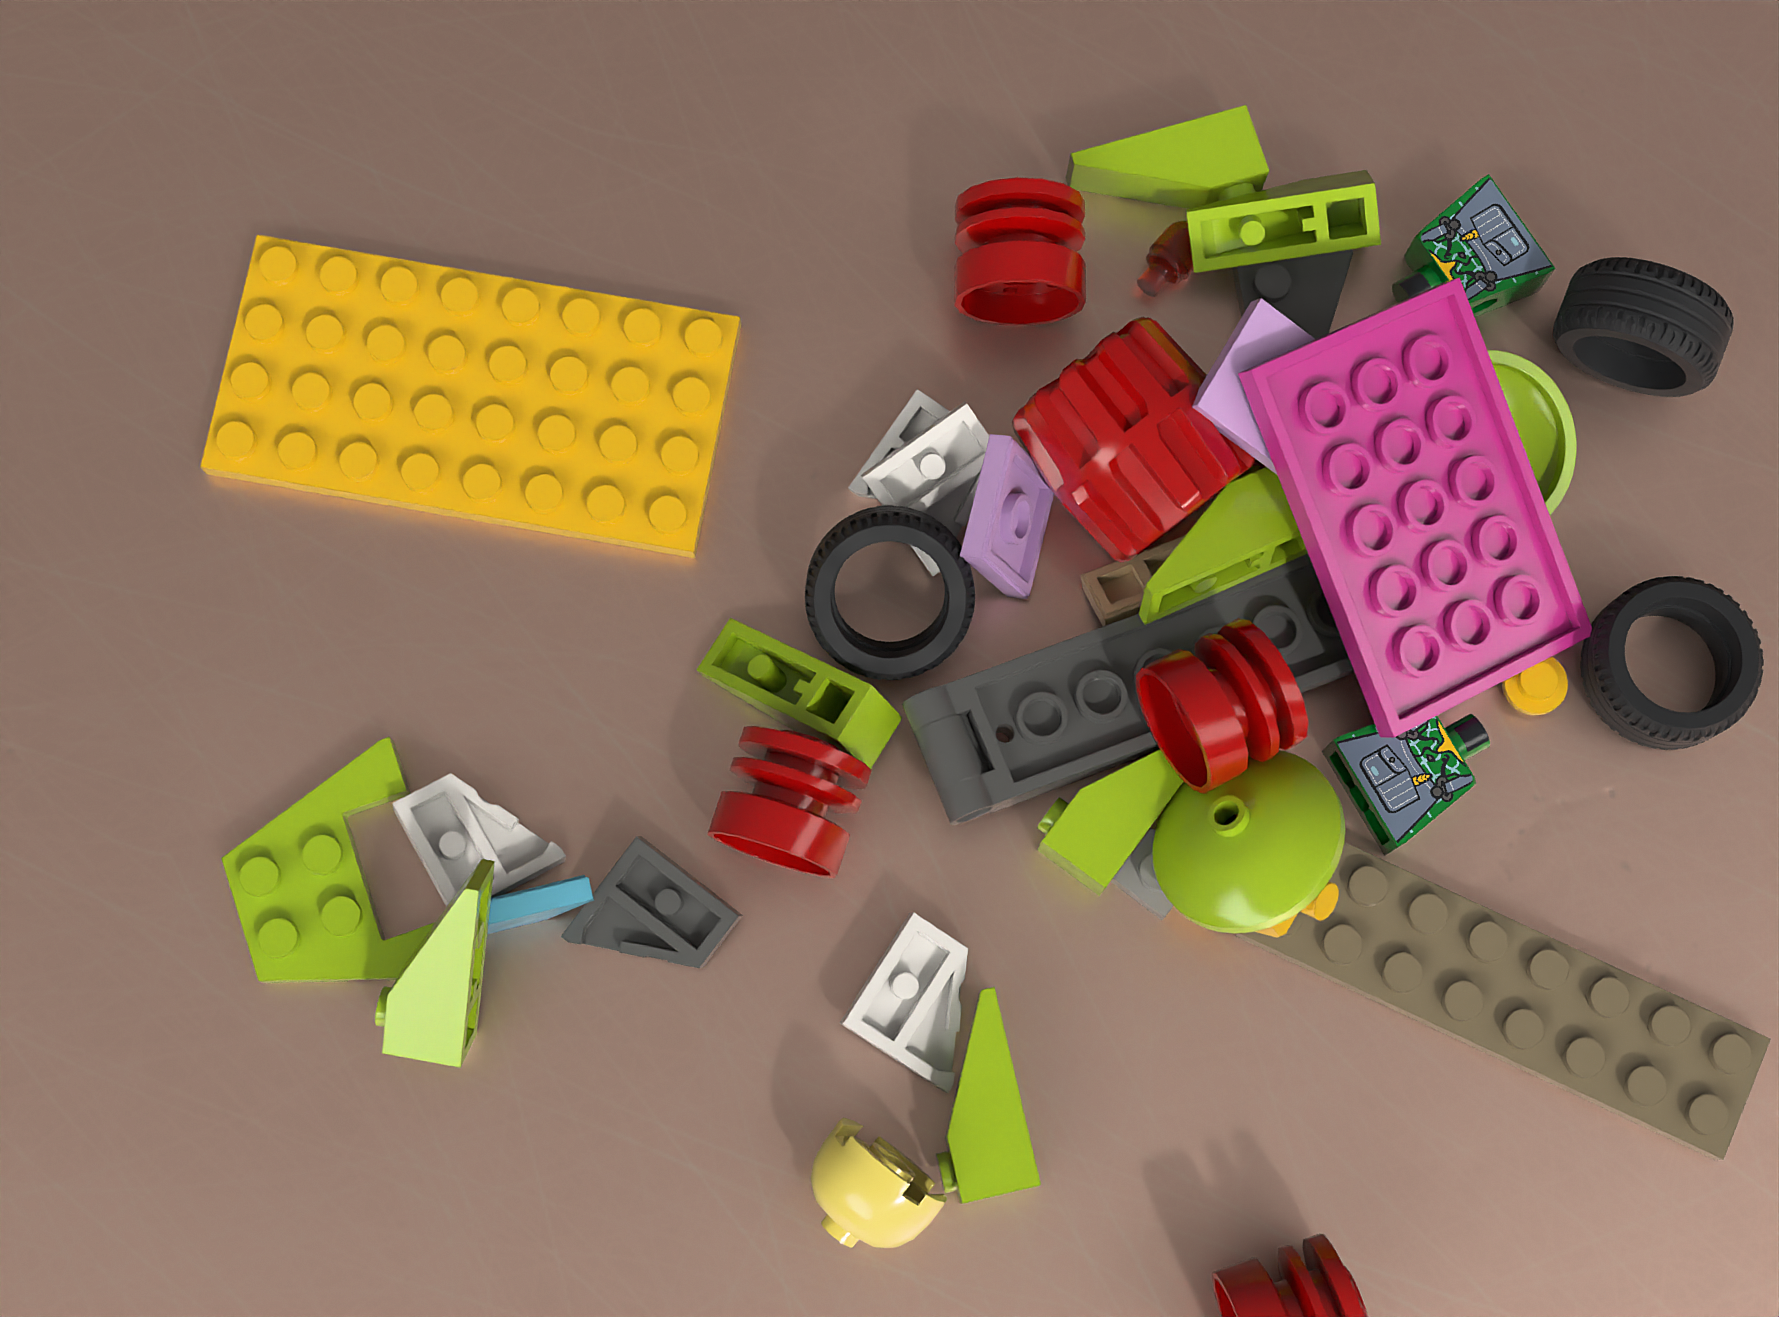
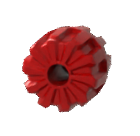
(1126, 442)

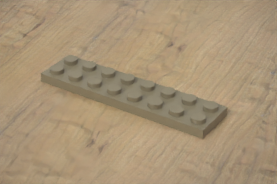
(1529, 1001)

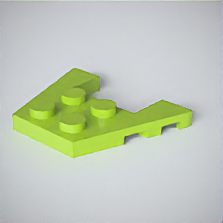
(306, 887)

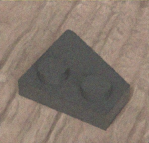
(1298, 287)
(654, 911)

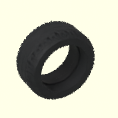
(1643, 326)
(1720, 625)
(896, 658)

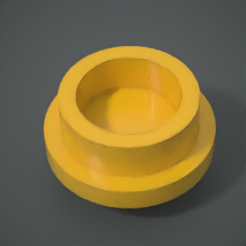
(1537, 688)

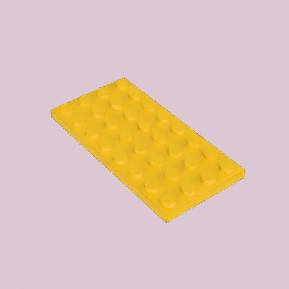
(473, 396)

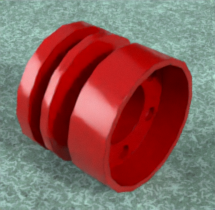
(1020, 252)
(1222, 705)
(793, 790)
(1311, 1290)

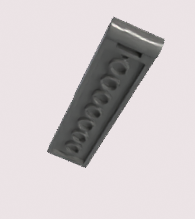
(1077, 701)

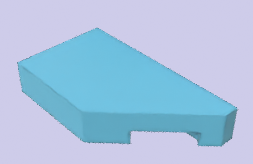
(538, 903)

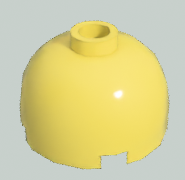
(871, 1190)

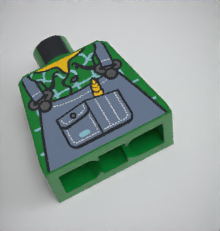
(1482, 245)
(1406, 778)

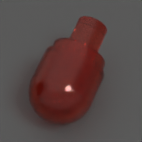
(1167, 259)

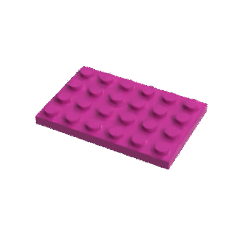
(1417, 506)

